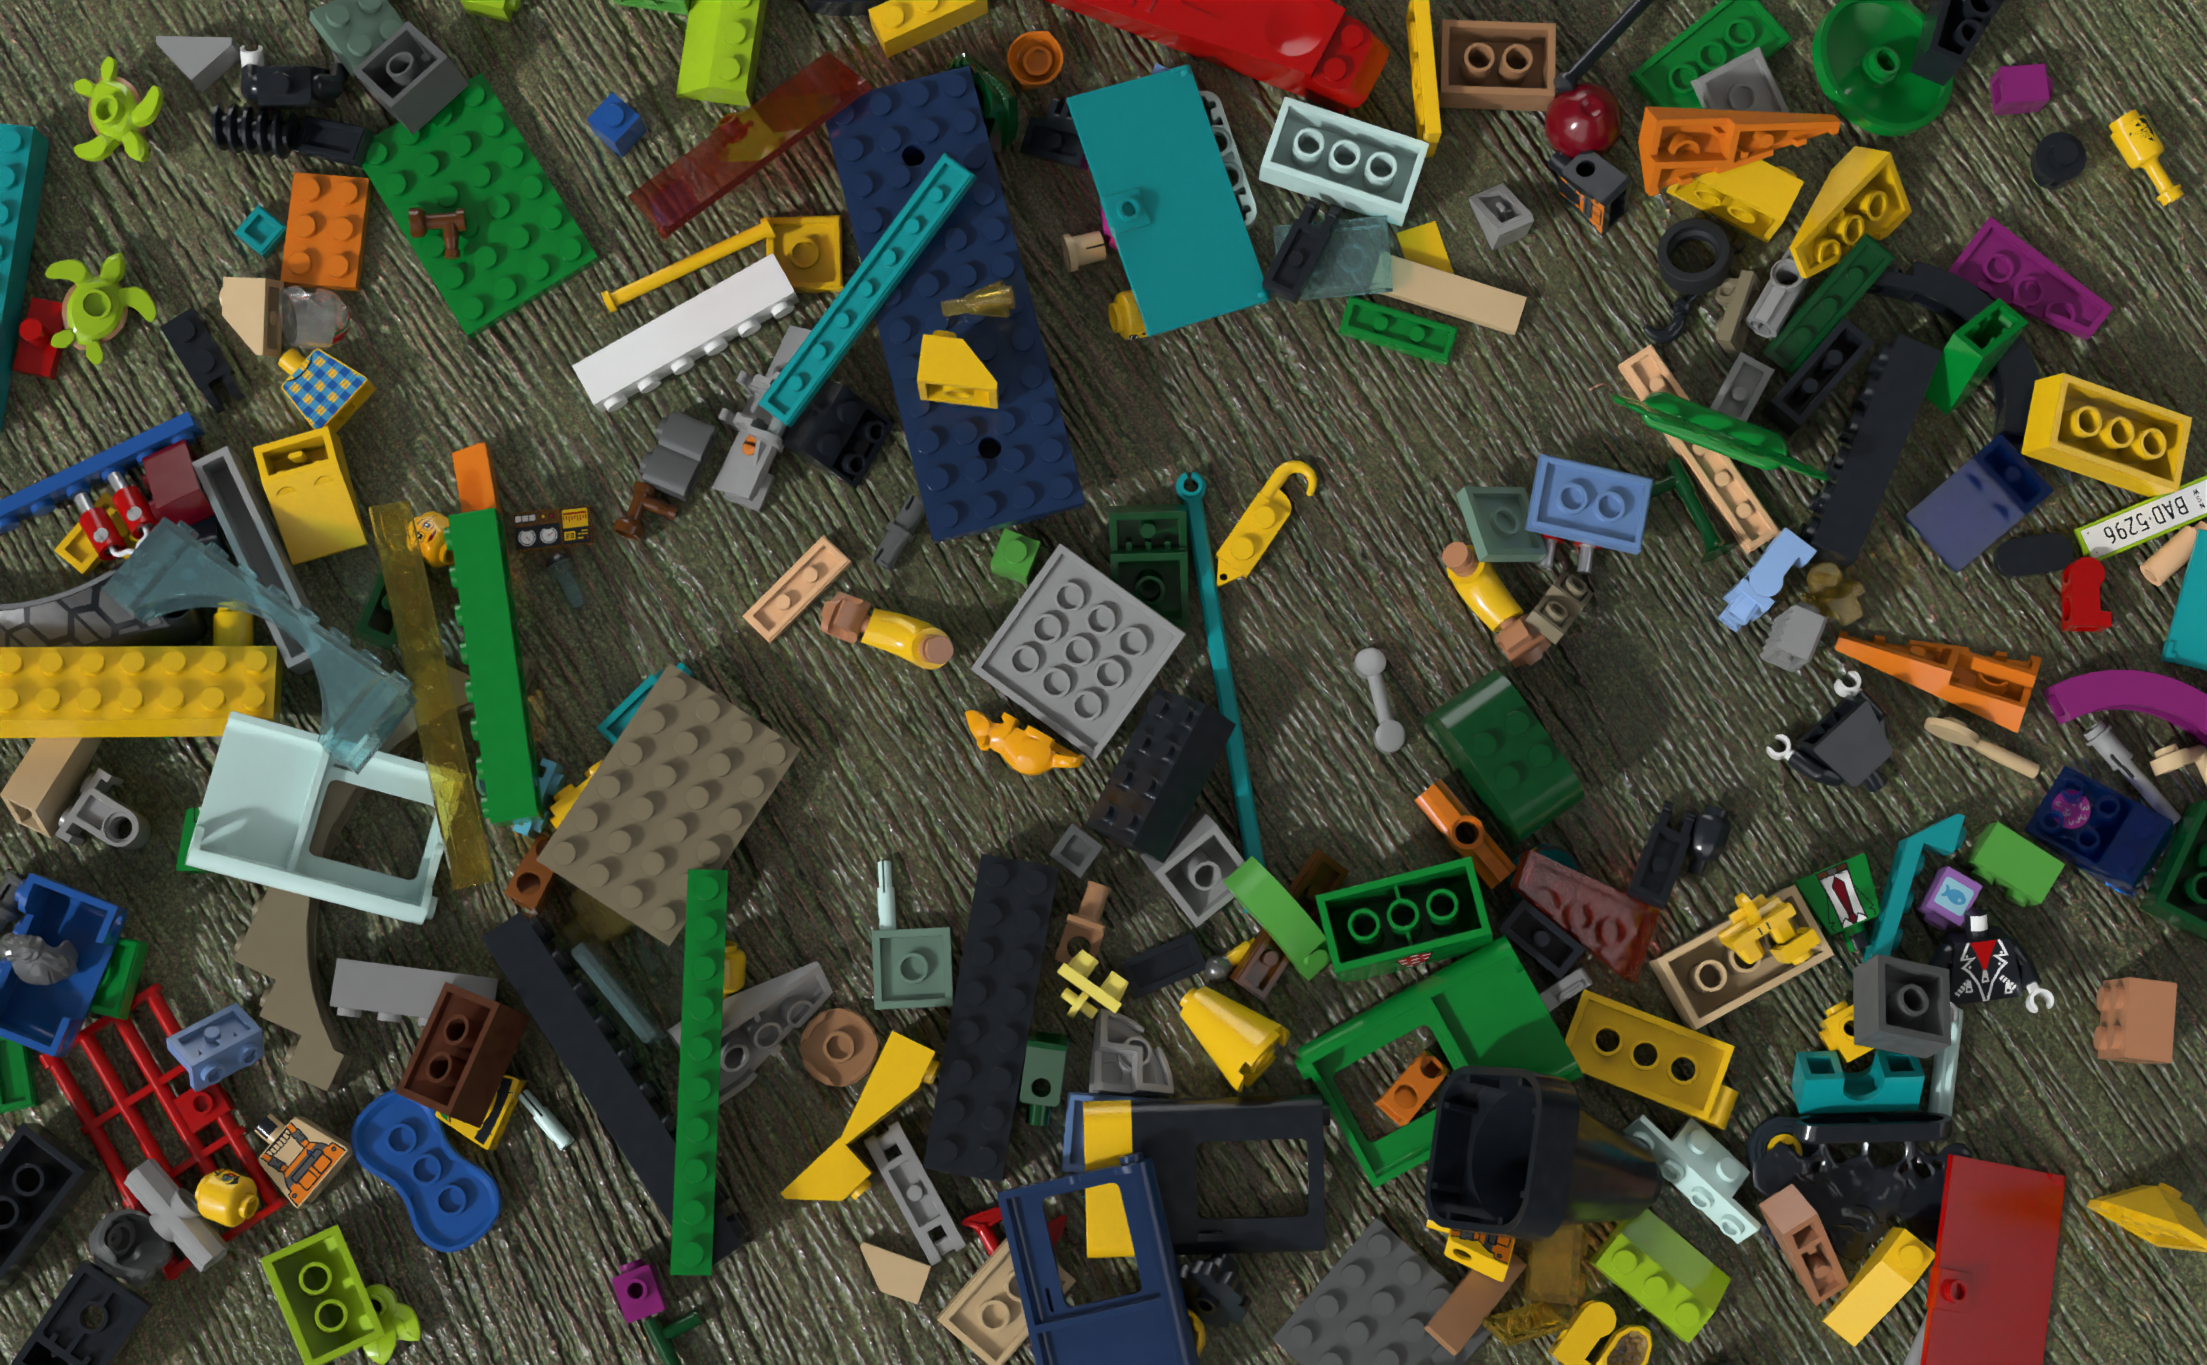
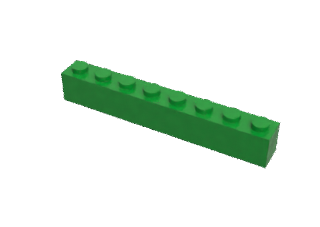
(495, 668)

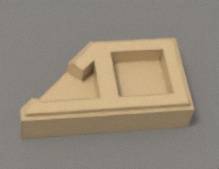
(896, 1273)

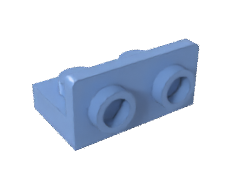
(217, 1046)

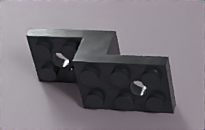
(63, 1332)

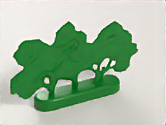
(1717, 432)

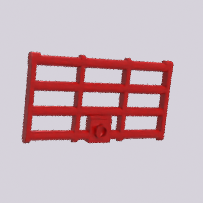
(188, 1113)

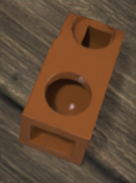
(532, 880)

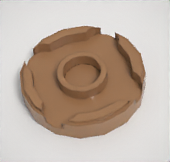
(839, 1047)

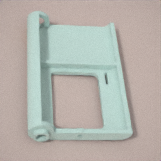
(266, 808)

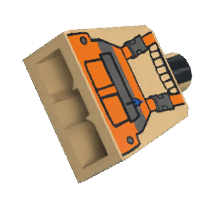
(301, 1157)

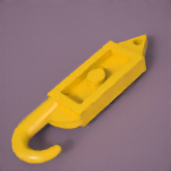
(1260, 523)

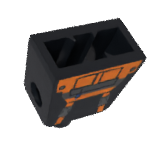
(1592, 188)

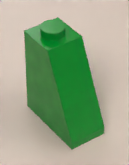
(1973, 354)

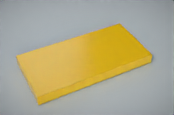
(1423, 74)

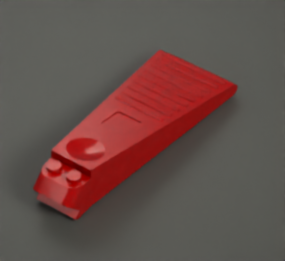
(1284, 43)

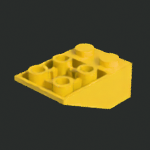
(311, 494)

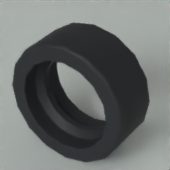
(1687, 231)

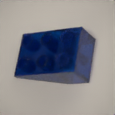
(1978, 503)
(2114, 844)

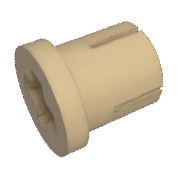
(1075, 251)

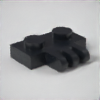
(1055, 137)

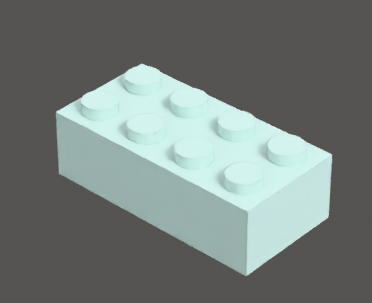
(1343, 161)

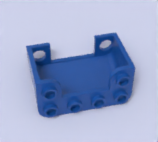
(53, 1014)

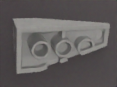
(759, 1021)

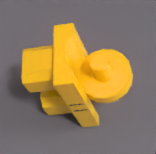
(1754, 920)

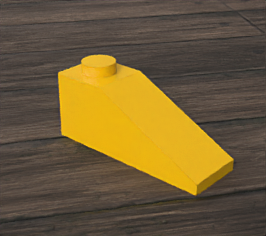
(1879, 1285)

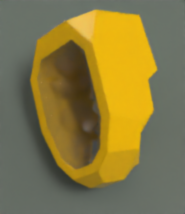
(1626, 1347)

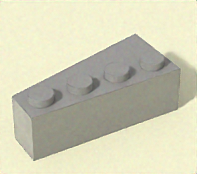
(397, 989)

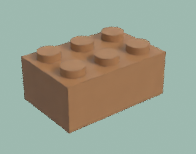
(1496, 65)

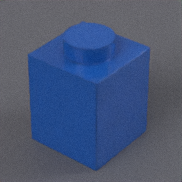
(617, 124)

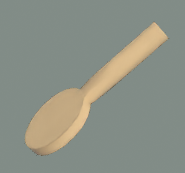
(1956, 732)

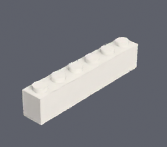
(685, 334)

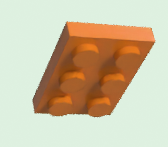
(326, 231)

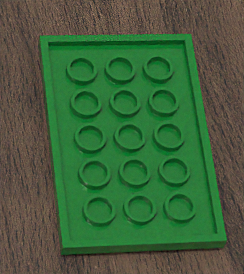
(517, 226)

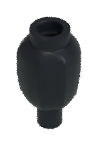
(1708, 838)

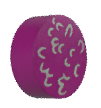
(2073, 814)

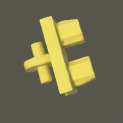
(1077, 973)

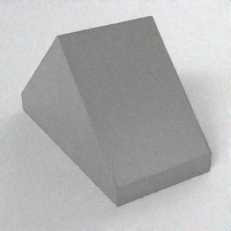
(201, 57)
(1501, 216)

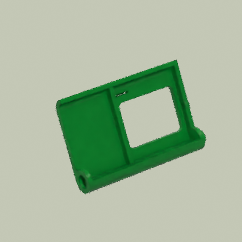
(1480, 1015)

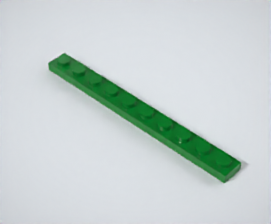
(699, 1073)

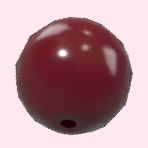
(1584, 120)

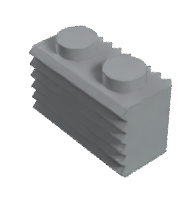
(1794, 637)

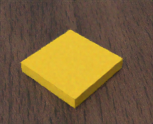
(809, 252)

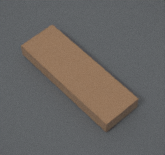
(1468, 1305)

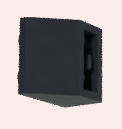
(838, 433)

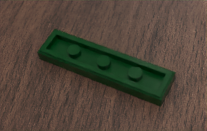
(1828, 303)

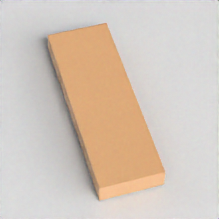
(797, 589)

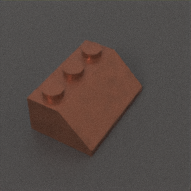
(462, 1055)

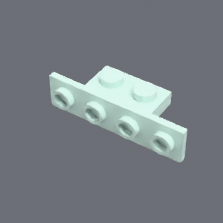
(1701, 1172)

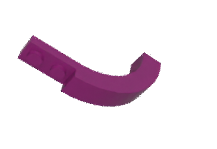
(2131, 691)

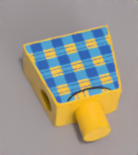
(324, 388)

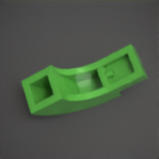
(1280, 917)

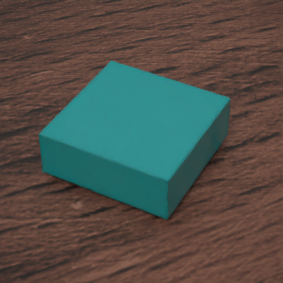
(261, 231)

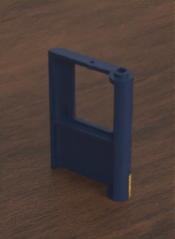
(1120, 1330)

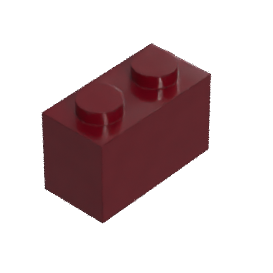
(175, 485)

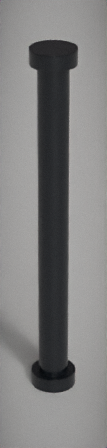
(1568, 80)

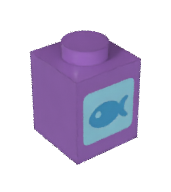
(1948, 898)

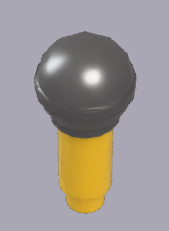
(1220, 966)

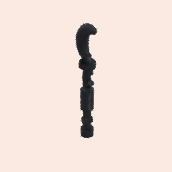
(1682, 308)

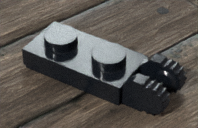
(1300, 253)
(201, 357)
(1661, 858)

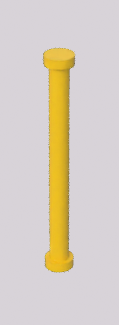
(688, 264)

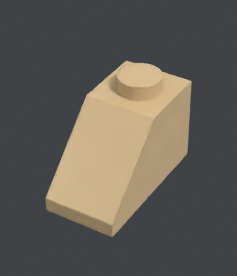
(253, 312)

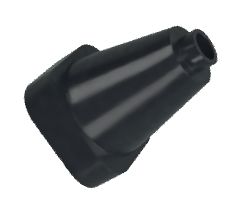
(1524, 1158)

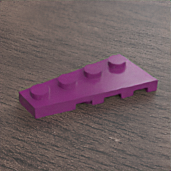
(2028, 281)

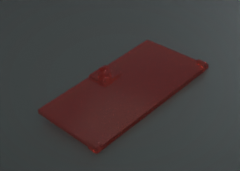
(747, 143)

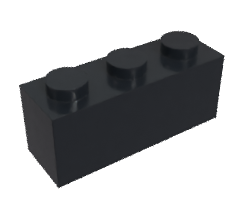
(1817, 376)

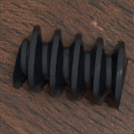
(252, 133)

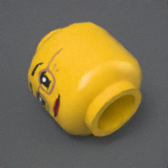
(431, 539)

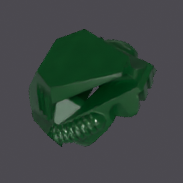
(995, 100)

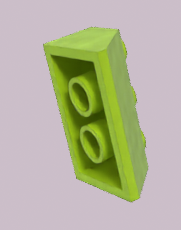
(721, 51)
(1662, 1274)
(322, 1297)

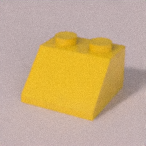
(954, 373)

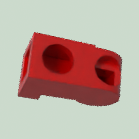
(2082, 597)

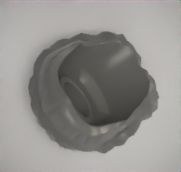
(37, 961)
(129, 1247)

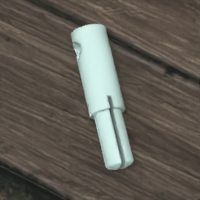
(886, 897)
(547, 1122)

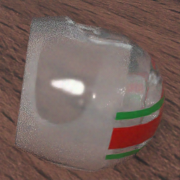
(320, 318)

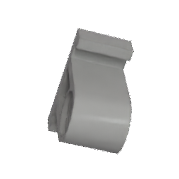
(103, 815)

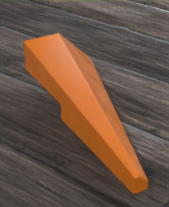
(1693, 142)
(1978, 683)

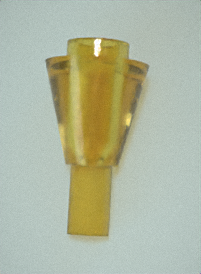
(990, 300)

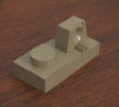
(1739, 297)

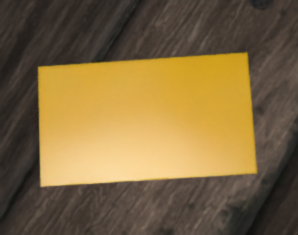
(1425, 246)

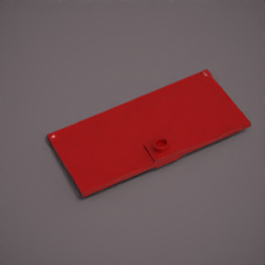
(1992, 1265)

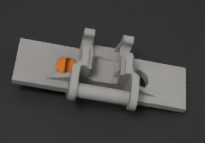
(758, 429)

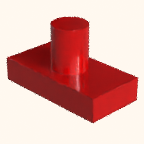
(35, 352)

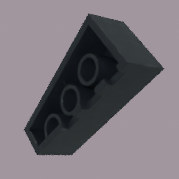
(1950, 36)

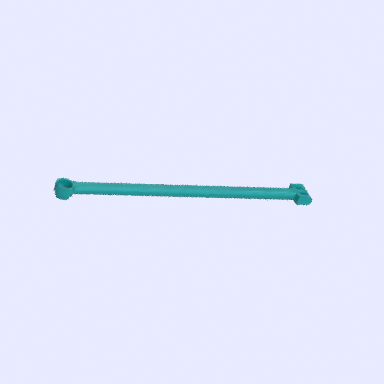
(1221, 665)

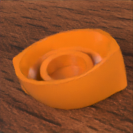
(1034, 59)

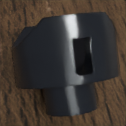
(2057, 160)

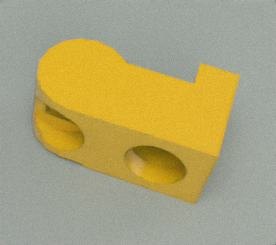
(1586, 1327)

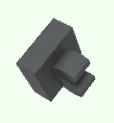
(1076, 851)

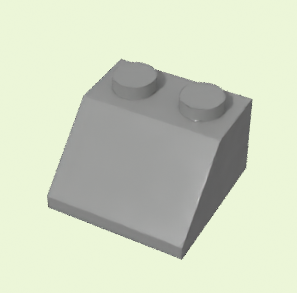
(1197, 868)

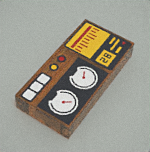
(553, 529)

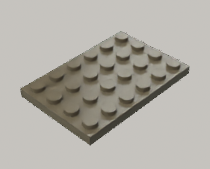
(668, 802)

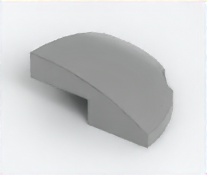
(1125, 1061)

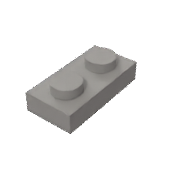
(1742, 387)

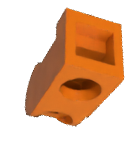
(1412, 1088)

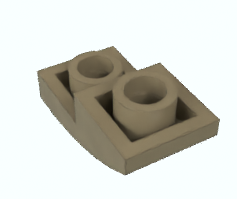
(1559, 606)

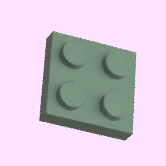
(355, 28)
(1498, 523)
(912, 968)

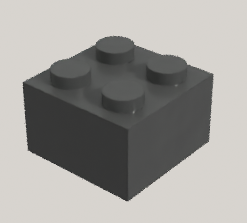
(410, 77)
(1901, 1006)

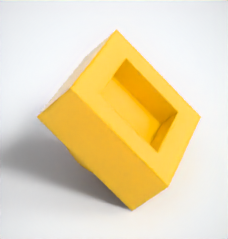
(1796, 948)

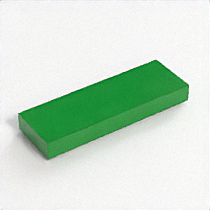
(1398, 330)

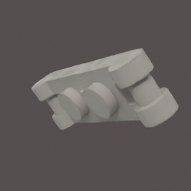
(915, 1193)

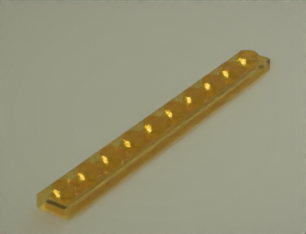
(435, 709)

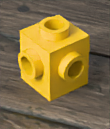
(1834, 1036)

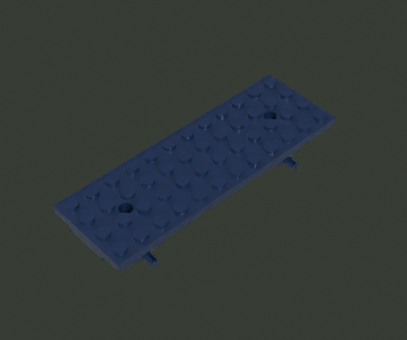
(971, 462)

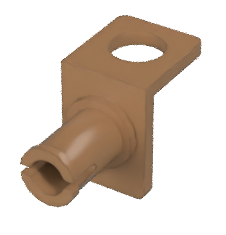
(1086, 922)

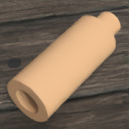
(2171, 555)

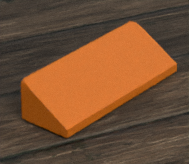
(477, 479)

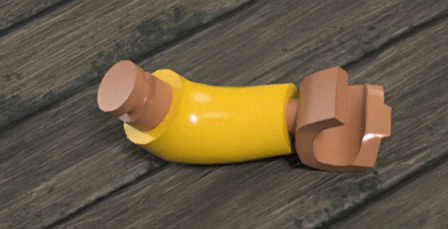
(1493, 604)
(887, 630)

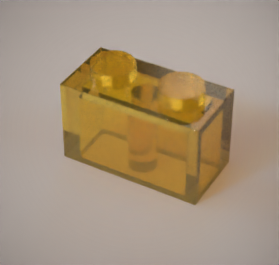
(1555, 1266)

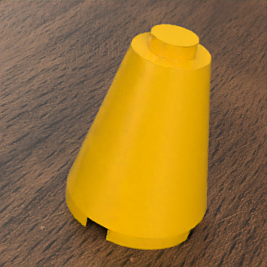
(1232, 1035)

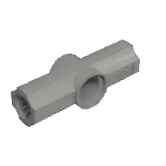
(1776, 298)
(176, 1215)

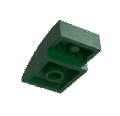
(1152, 556)

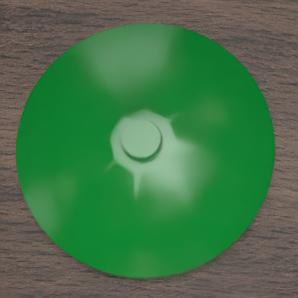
(1865, 62)

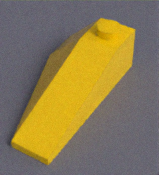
(1857, 198)
(2155, 1216)

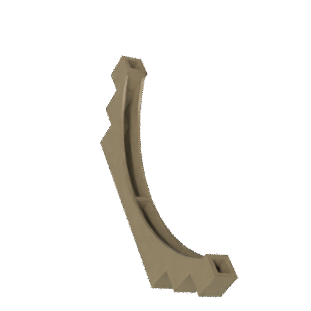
(285, 928)

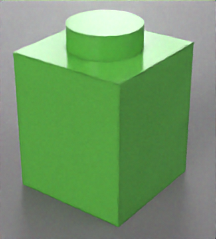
(1015, 556)

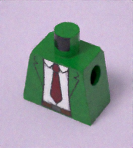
(1842, 899)

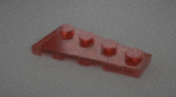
(1592, 913)

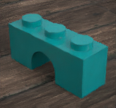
(1887, 1085)

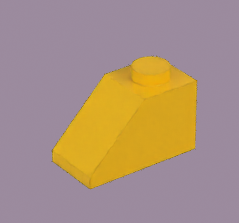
(832, 1176)

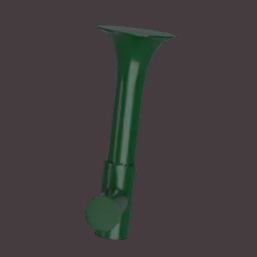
(1678, 478)
(662, 1335)

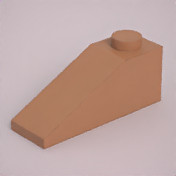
(1804, 1243)

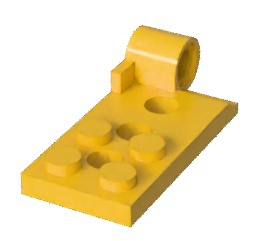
(1699, 1097)

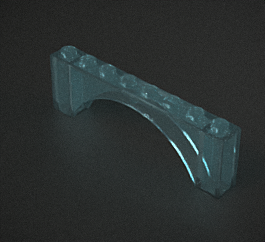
(181, 573)

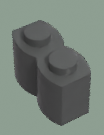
(679, 455)

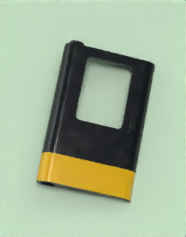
(1169, 1135)

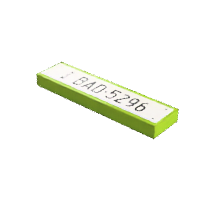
(2144, 521)

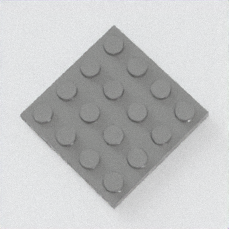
(1078, 651)

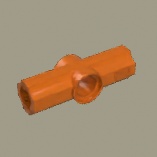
(1446, 814)

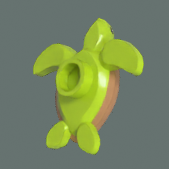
(117, 115)
(96, 304)

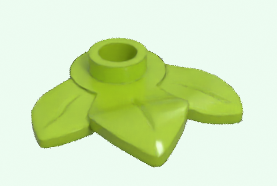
(397, 1321)

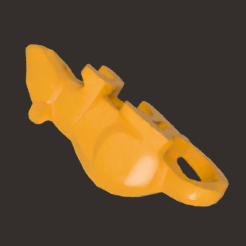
(1024, 750)

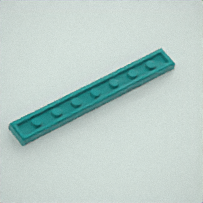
(867, 290)

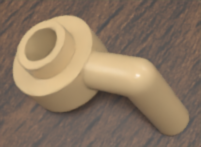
(2172, 758)

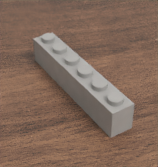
(253, 539)

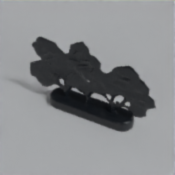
(1859, 1194)

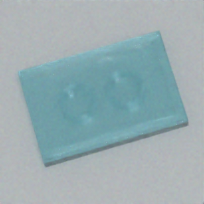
(1353, 261)
(618, 994)

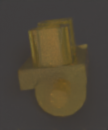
(1833, 594)

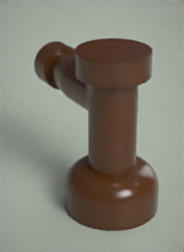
(449, 222)
(642, 500)

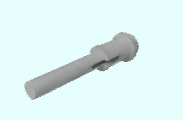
(2119, 758)

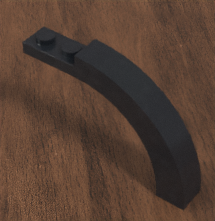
(1958, 303)

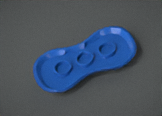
(445, 1193)

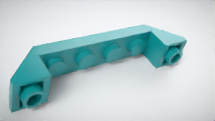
(1908, 862)

